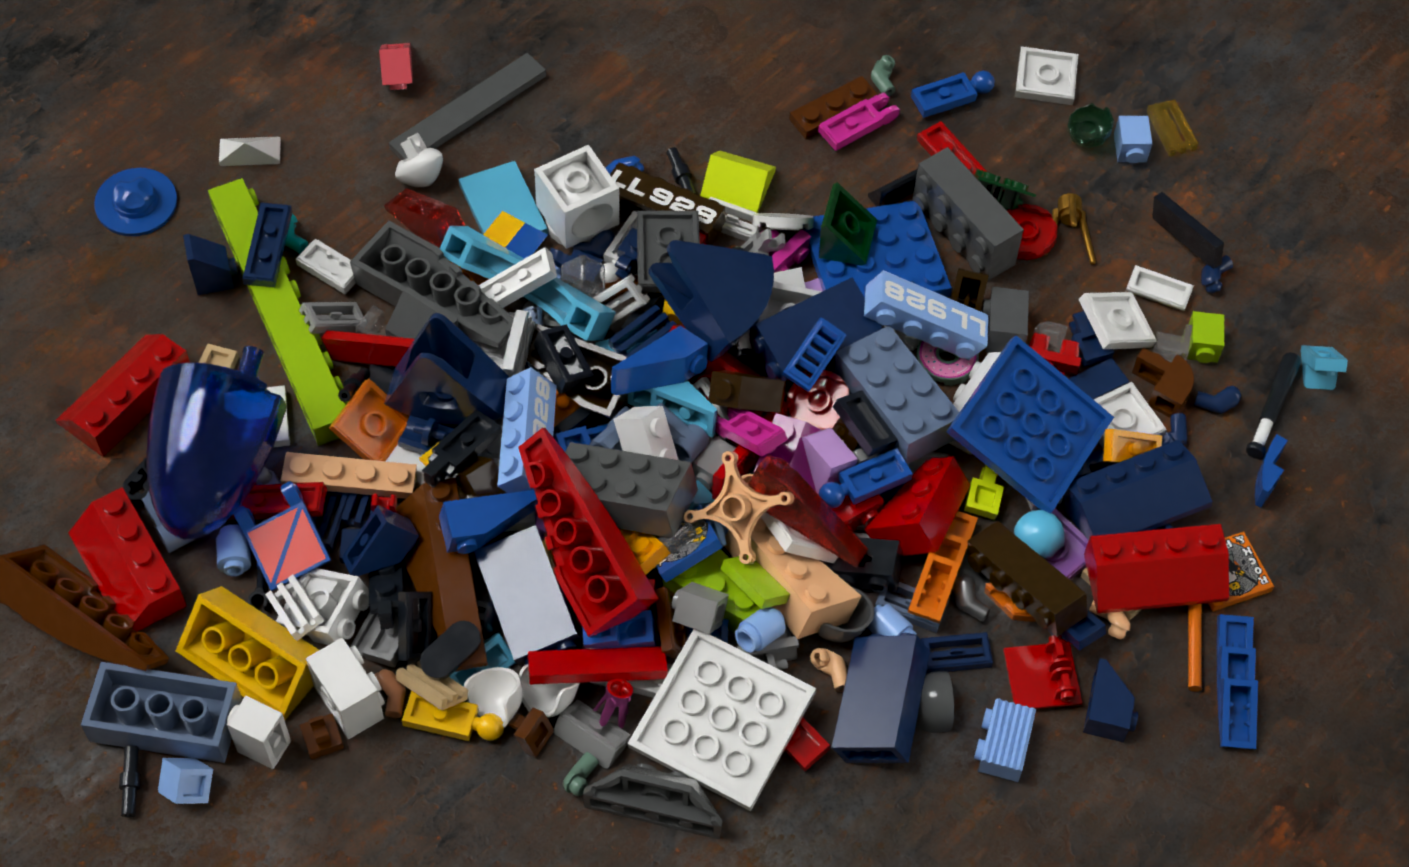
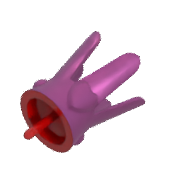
(617, 695)

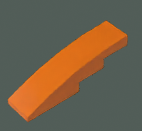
(942, 570)

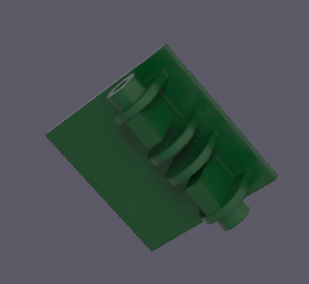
(1005, 193)

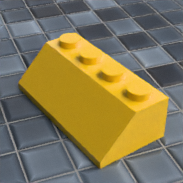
(247, 648)

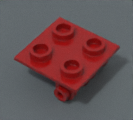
(1043, 674)

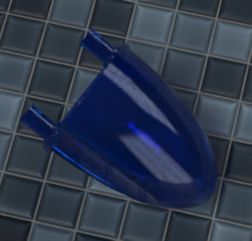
(209, 442)

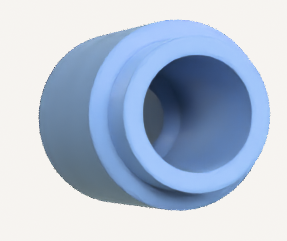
(232, 551)
(889, 622)
(760, 629)

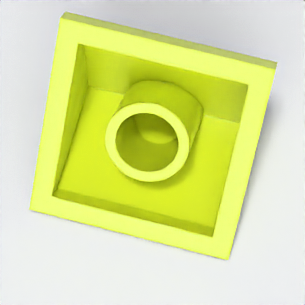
(737, 180)

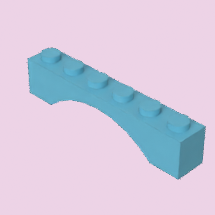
(560, 300)

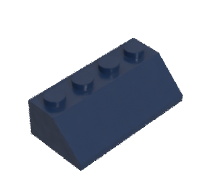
(1138, 493)

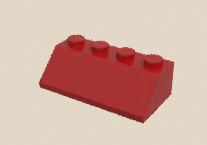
(122, 394)
(126, 560)
(1158, 568)

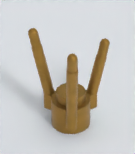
(1071, 213)

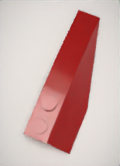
(587, 546)

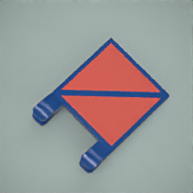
(286, 541)

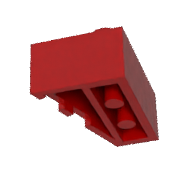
(922, 507)

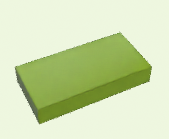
(755, 582)

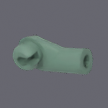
(881, 74)
(576, 778)

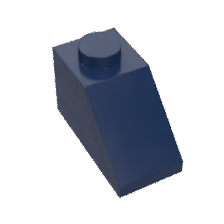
(209, 265)
(380, 542)
(1109, 705)

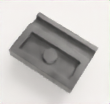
(378, 644)

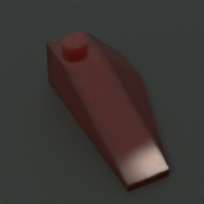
(808, 512)

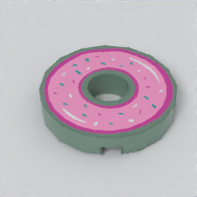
(944, 371)

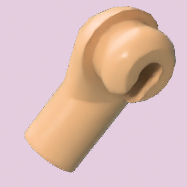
(1118, 621)
(832, 665)

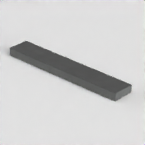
(473, 104)

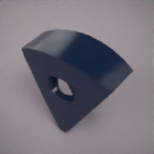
(715, 290)
(446, 377)

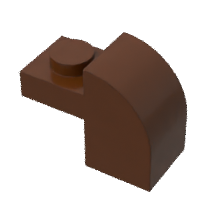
(1171, 381)

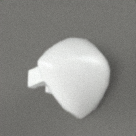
(422, 163)

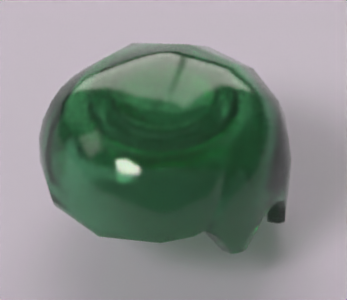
(1090, 125)

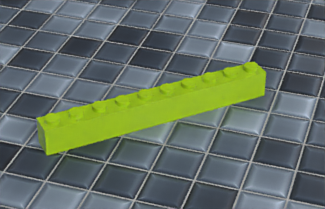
(279, 309)

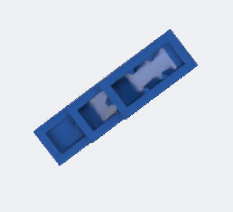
(1236, 682)

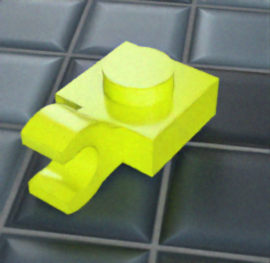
(984, 495)

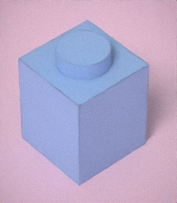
(1132, 139)

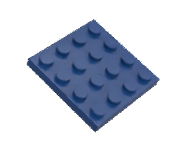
(899, 246)
(1030, 424)

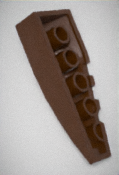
(441, 572)
(69, 608)

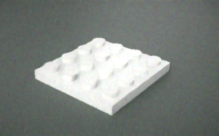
(722, 718)

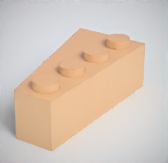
(814, 589)

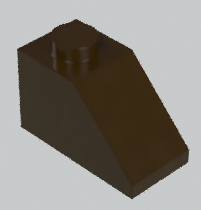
(746, 391)

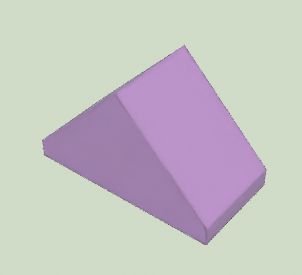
(827, 456)

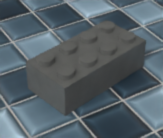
(967, 214)
(636, 488)

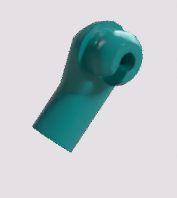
(294, 241)

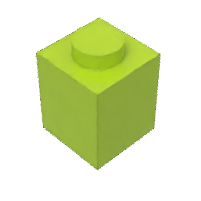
(1206, 337)

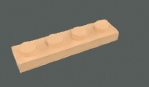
(351, 474)

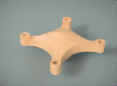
(738, 507)

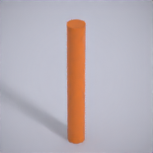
(1195, 647)

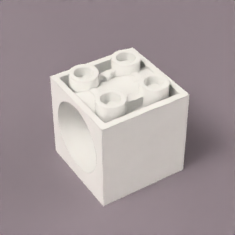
(577, 196)

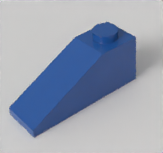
(662, 363)
(478, 520)

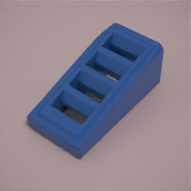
(825, 337)

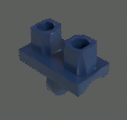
(422, 434)

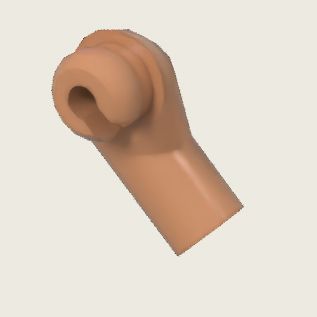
(394, 691)

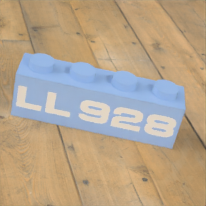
(926, 315)
(527, 409)

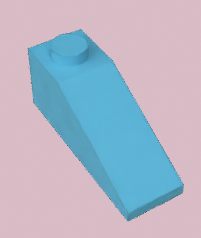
(683, 401)

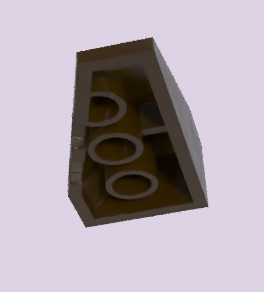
(595, 393)

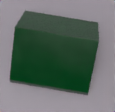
(846, 229)

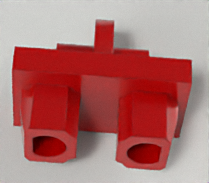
(1065, 361)

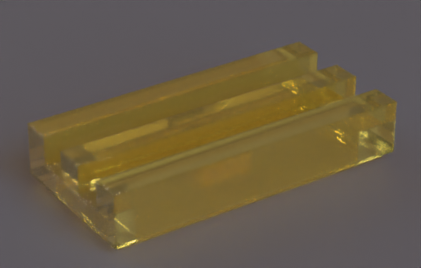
(1167, 129)

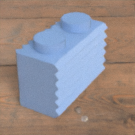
(1006, 739)

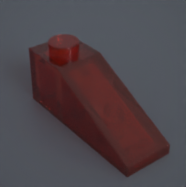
(424, 215)

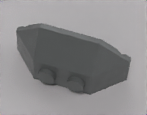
(655, 798)

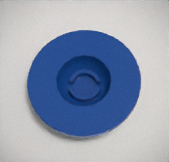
(135, 202)

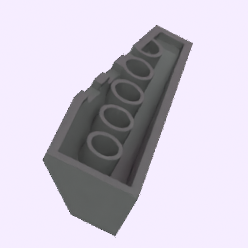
(403, 259)

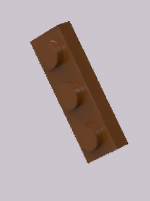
(809, 116)

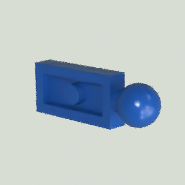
(951, 92)
(867, 479)

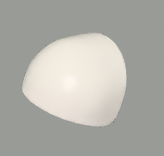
(496, 692)
(548, 698)

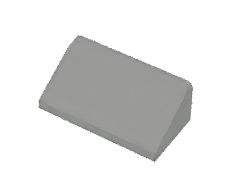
(581, 729)

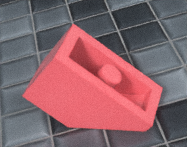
(396, 65)

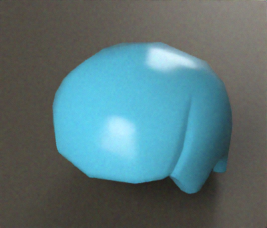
(1041, 532)

